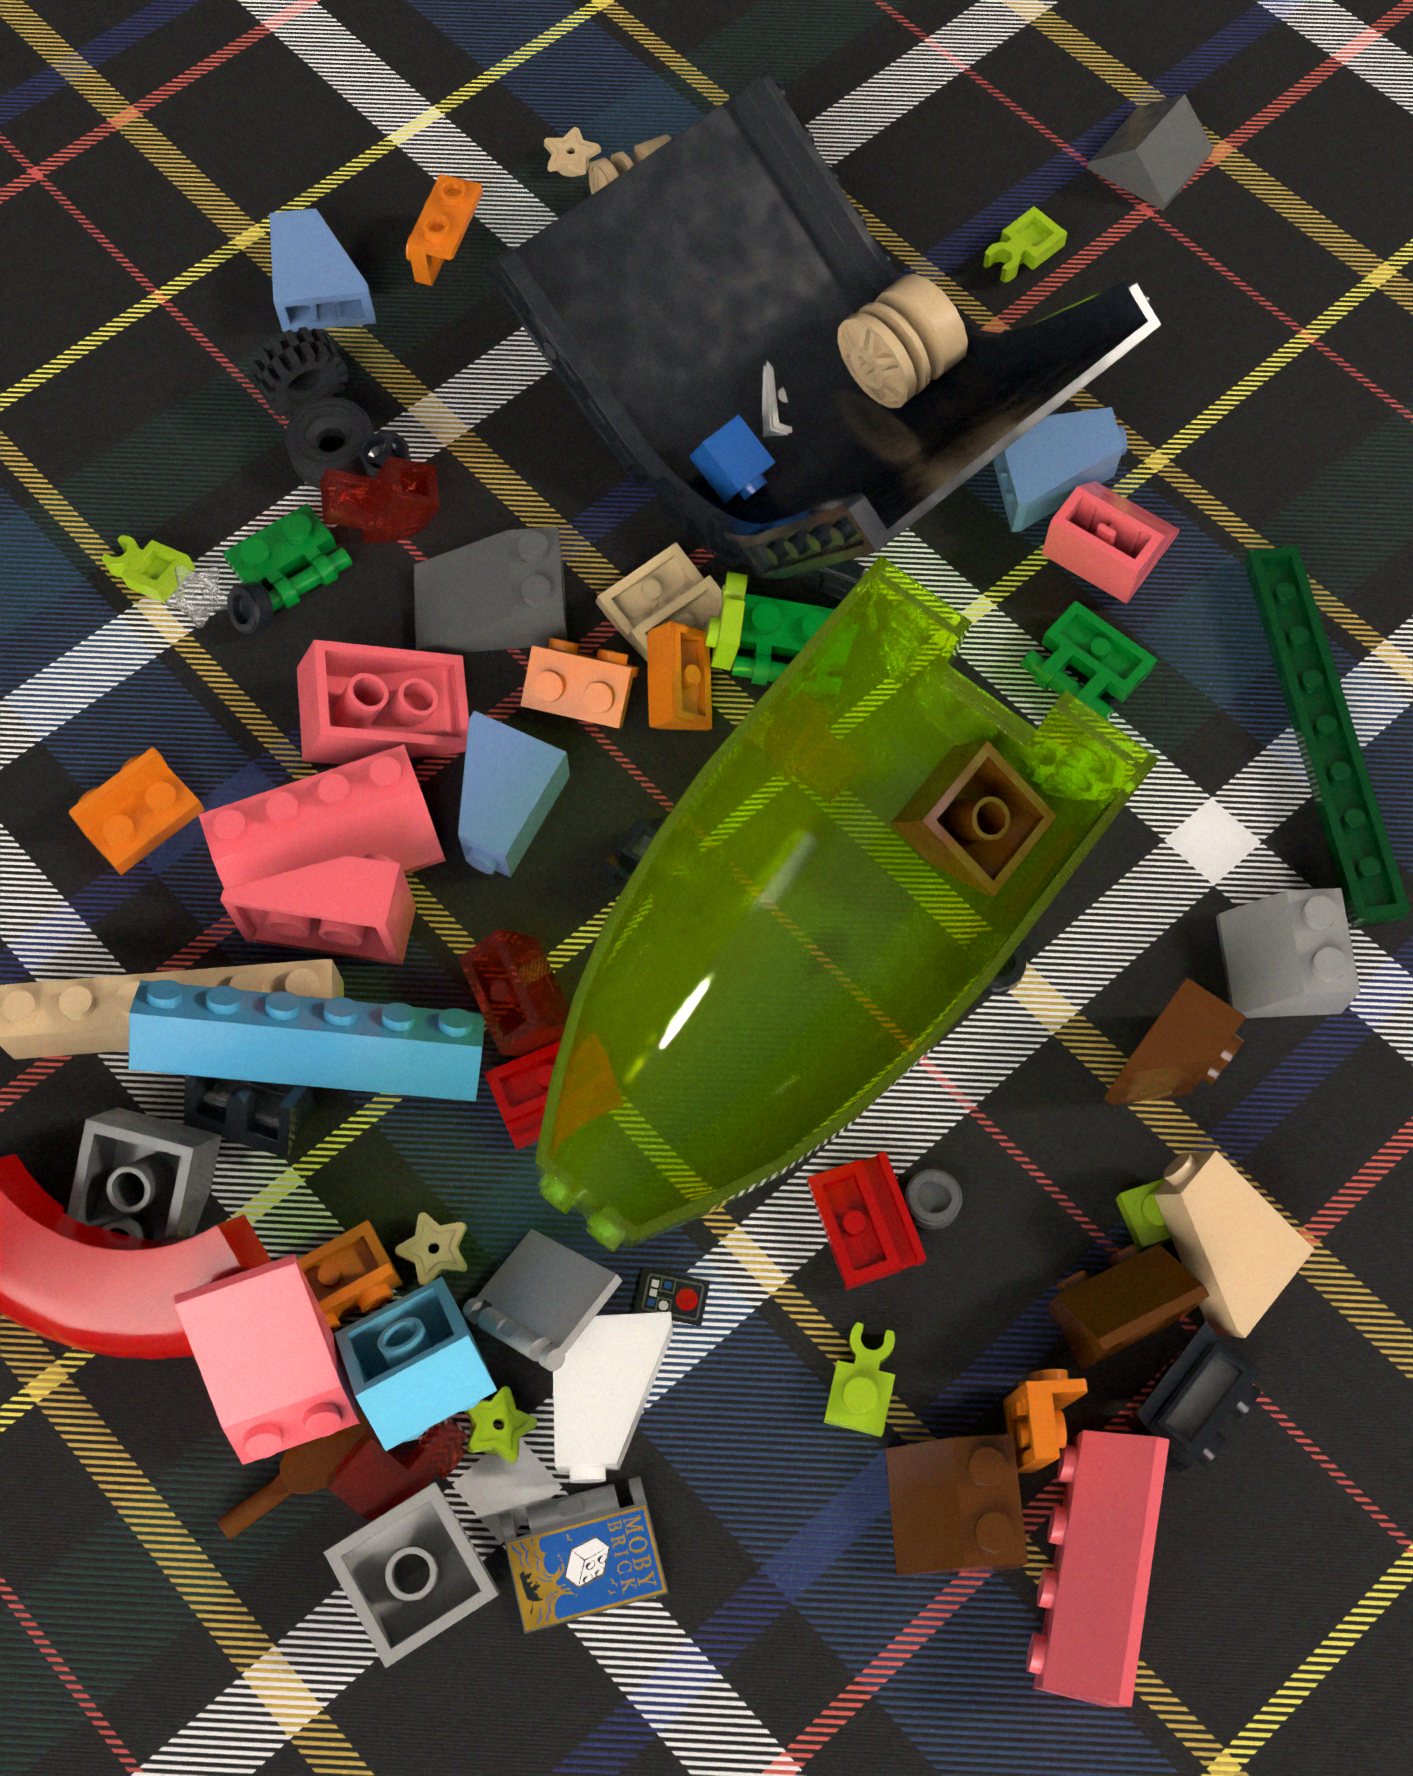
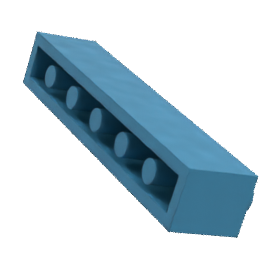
(305, 1040)

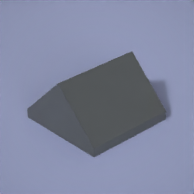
(1155, 151)

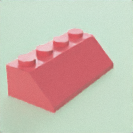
(333, 814)
(1099, 1567)

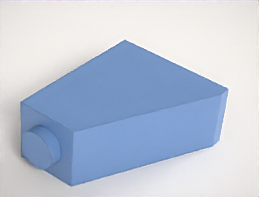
(314, 275)
(1054, 459)
(505, 793)

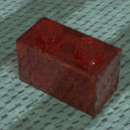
(516, 992)

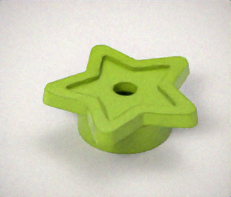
(487, 1438)

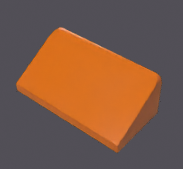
(679, 678)

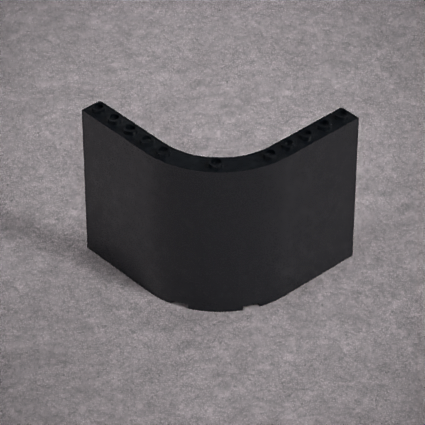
(748, 253)

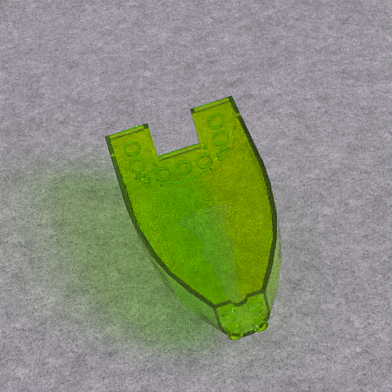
(788, 938)

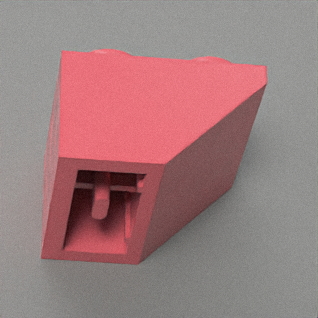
(1107, 539)

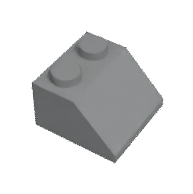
(1289, 955)
(411, 1574)

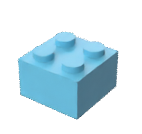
(414, 1364)

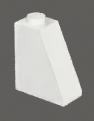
(605, 1391)

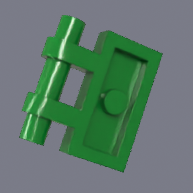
(284, 549)
(776, 629)
(1094, 650)

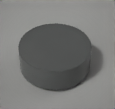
(933, 1199)

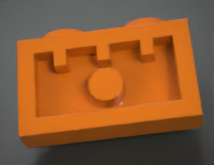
(135, 810)
(1034, 1420)

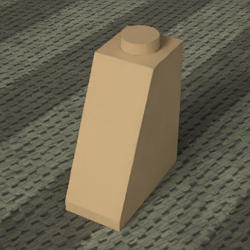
(1228, 1240)

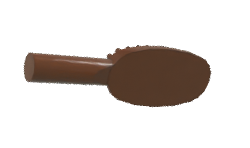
(301, 1472)

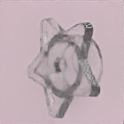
(185, 600)

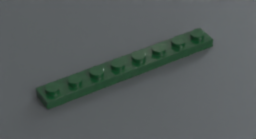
(1326, 738)

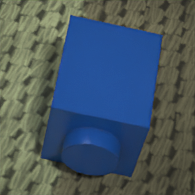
(733, 460)

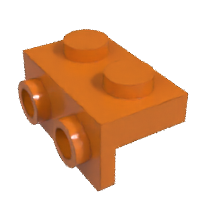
(441, 226)
(578, 684)
(350, 1274)

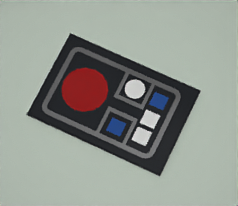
(672, 1293)

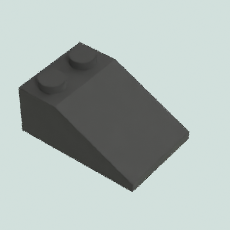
(492, 594)
(142, 1175)

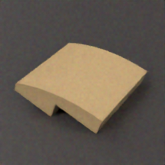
(658, 593)

